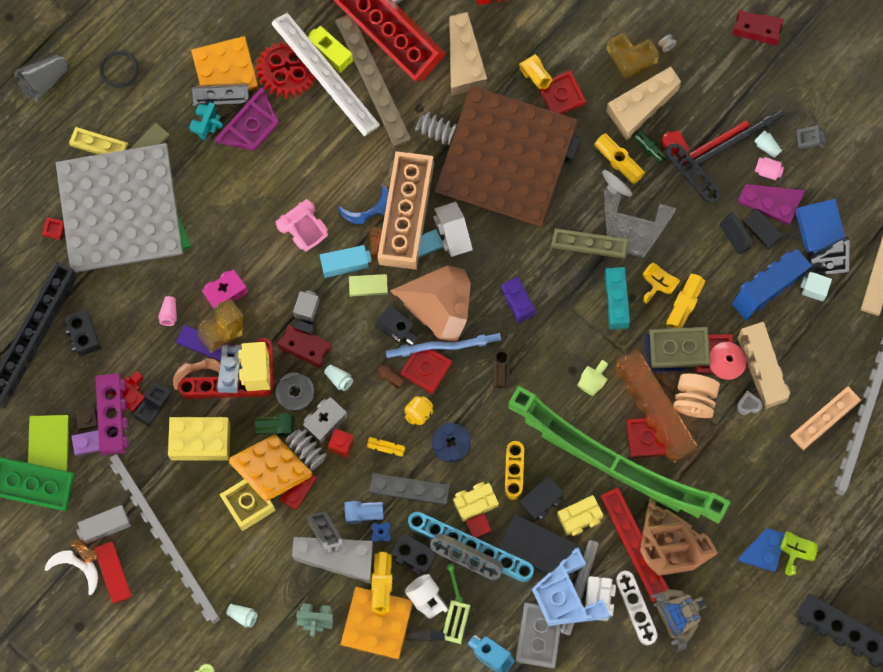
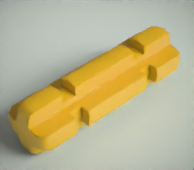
(386, 446)

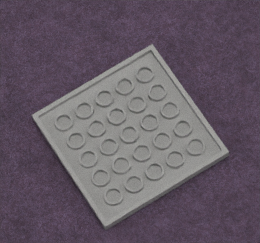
(119, 208)

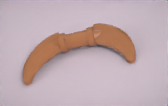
(185, 369)

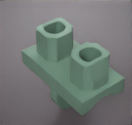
(314, 621)

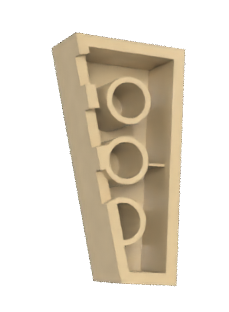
(464, 56)

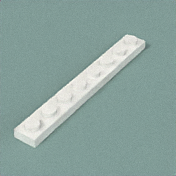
(325, 74)

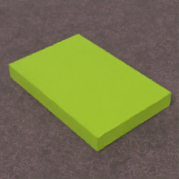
(49, 441)

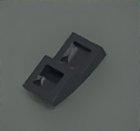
(152, 404)

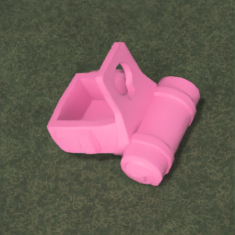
(303, 225)

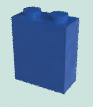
(819, 225)

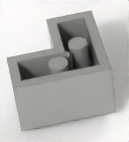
(453, 228)

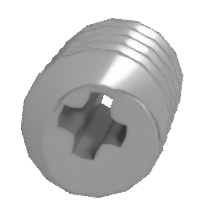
(436, 128)
(306, 449)

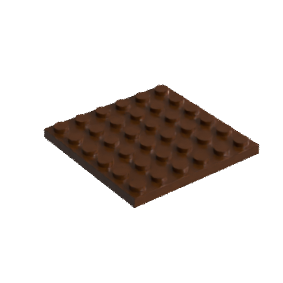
(506, 156)

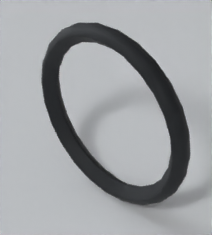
(122, 84)

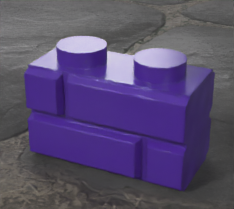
(518, 300)

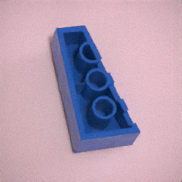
(770, 283)

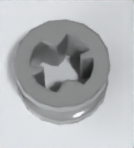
(667, 43)

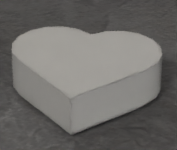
(749, 403)

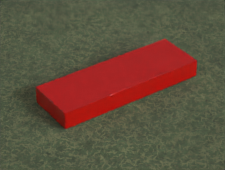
(113, 572)

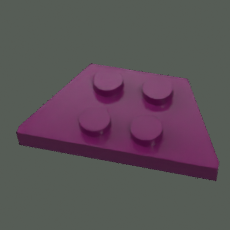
(251, 124)

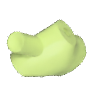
(592, 379)

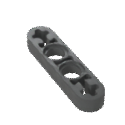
(465, 559)

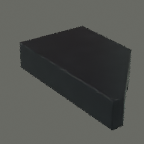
(425, 636)

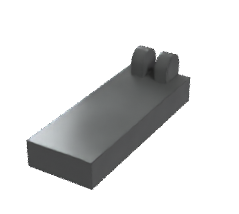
(325, 531)

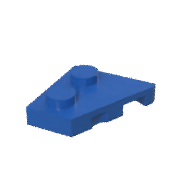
(764, 550)

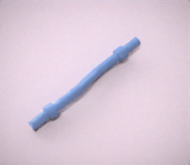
(406, 350)

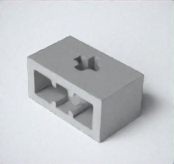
(322, 430)

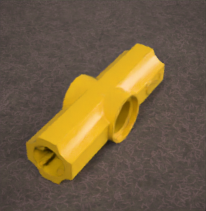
(612, 150)
(685, 301)
(381, 582)

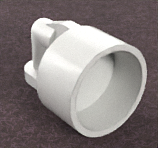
(422, 591)

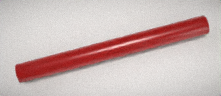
(720, 139)

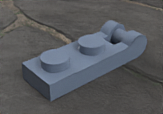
(229, 370)

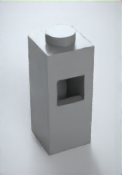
(103, 524)

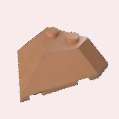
(439, 301)
(671, 544)

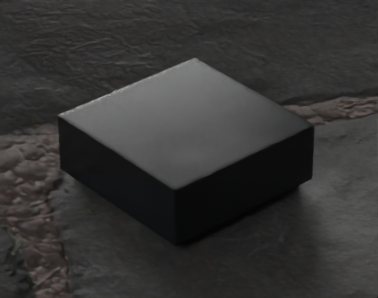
(305, 325)

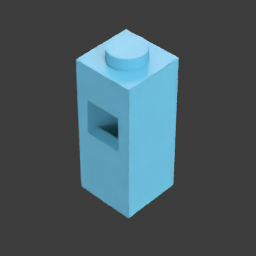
(345, 261)

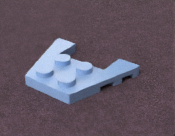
(559, 599)

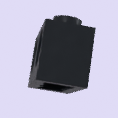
(86, 331)
(417, 550)

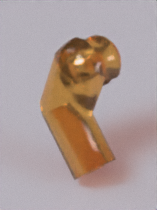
(84, 552)

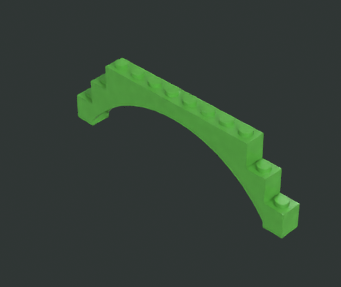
(663, 490)

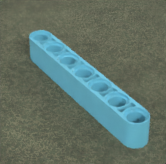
(428, 522)

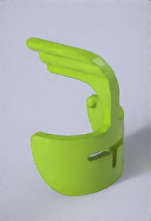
(803, 544)

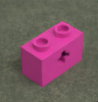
(229, 281)

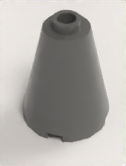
(41, 76)

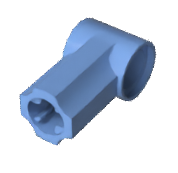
(358, 512)

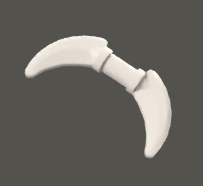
(87, 567)

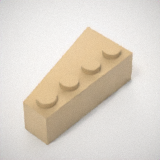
(642, 102)
(763, 365)

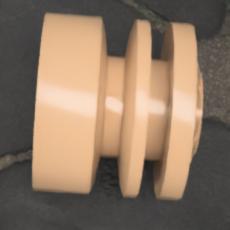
(696, 395)

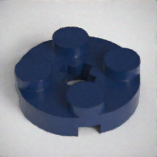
(440, 443)

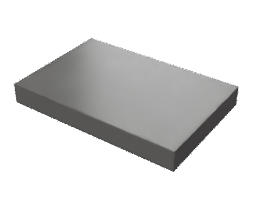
(537, 639)

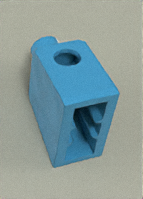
(497, 659)

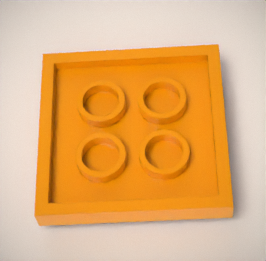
(225, 64)
(270, 467)
(375, 631)

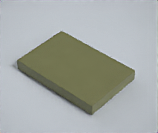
(679, 347)

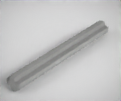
(582, 578)

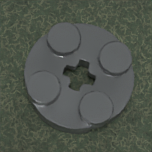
(297, 381)

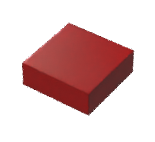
(53, 228)
(478, 526)

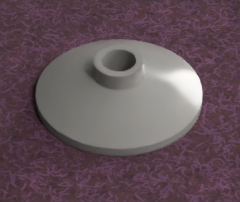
(615, 184)

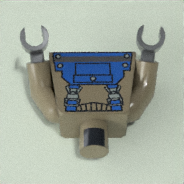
(679, 614)

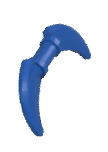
(360, 218)

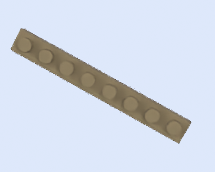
(373, 81)

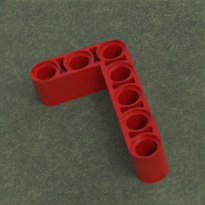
(198, 383)

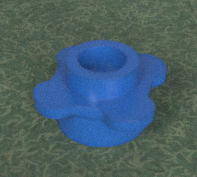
(385, 536)

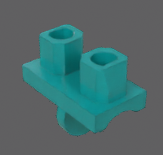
(208, 113)

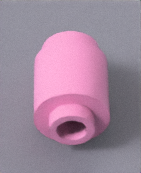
(769, 168)

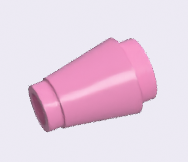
(168, 312)

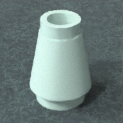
(768, 144)
(339, 378)
(243, 615)

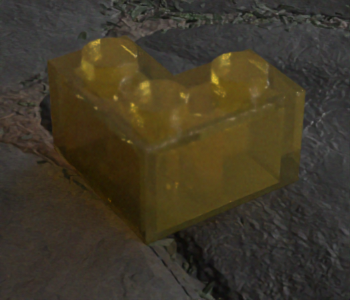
(629, 58)
(223, 327)

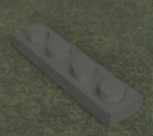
(409, 489)

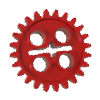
(285, 69)

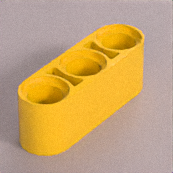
(511, 461)

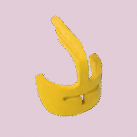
(669, 280)

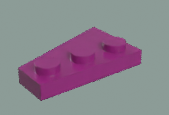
(772, 201)

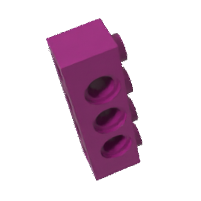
(105, 385)

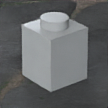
(306, 305)

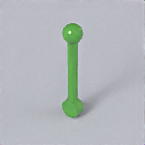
(450, 567)

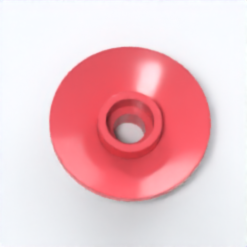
(723, 368)

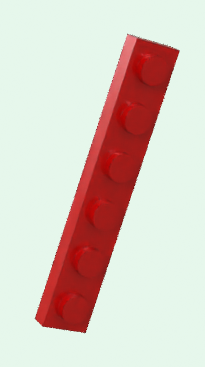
(631, 539)

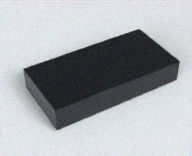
(762, 228)

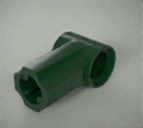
(280, 425)

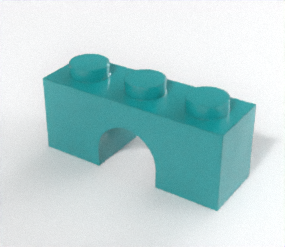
(617, 298)

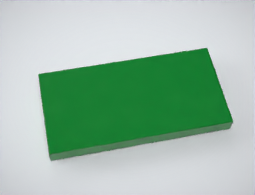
(35, 484)

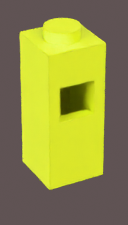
(331, 49)

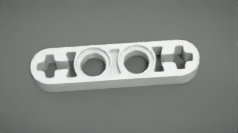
(634, 608)

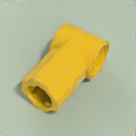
(534, 70)

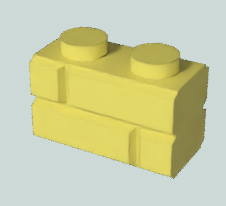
(475, 502)
(580, 515)

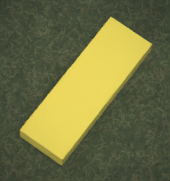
(96, 142)

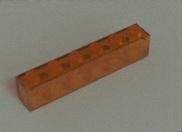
(656, 406)

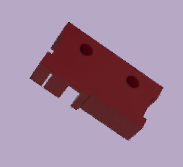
(758, 27)
(304, 346)

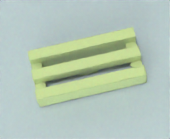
(460, 605)

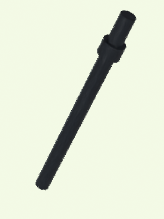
(765, 122)

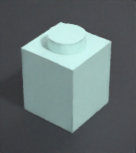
(815, 286)

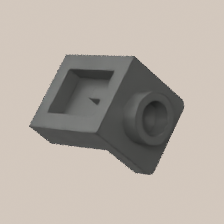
(811, 137)

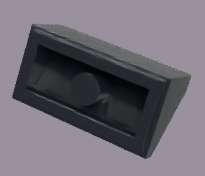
(736, 233)

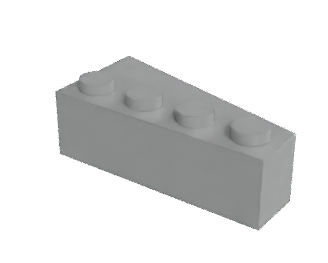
(351, 560)

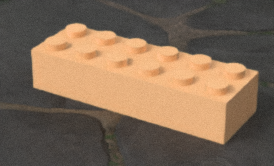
(406, 210)

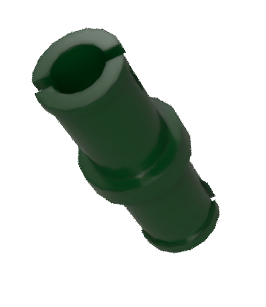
(650, 147)

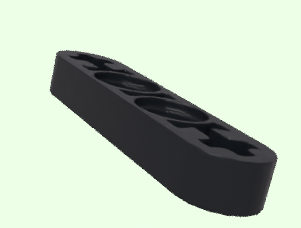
(690, 175)

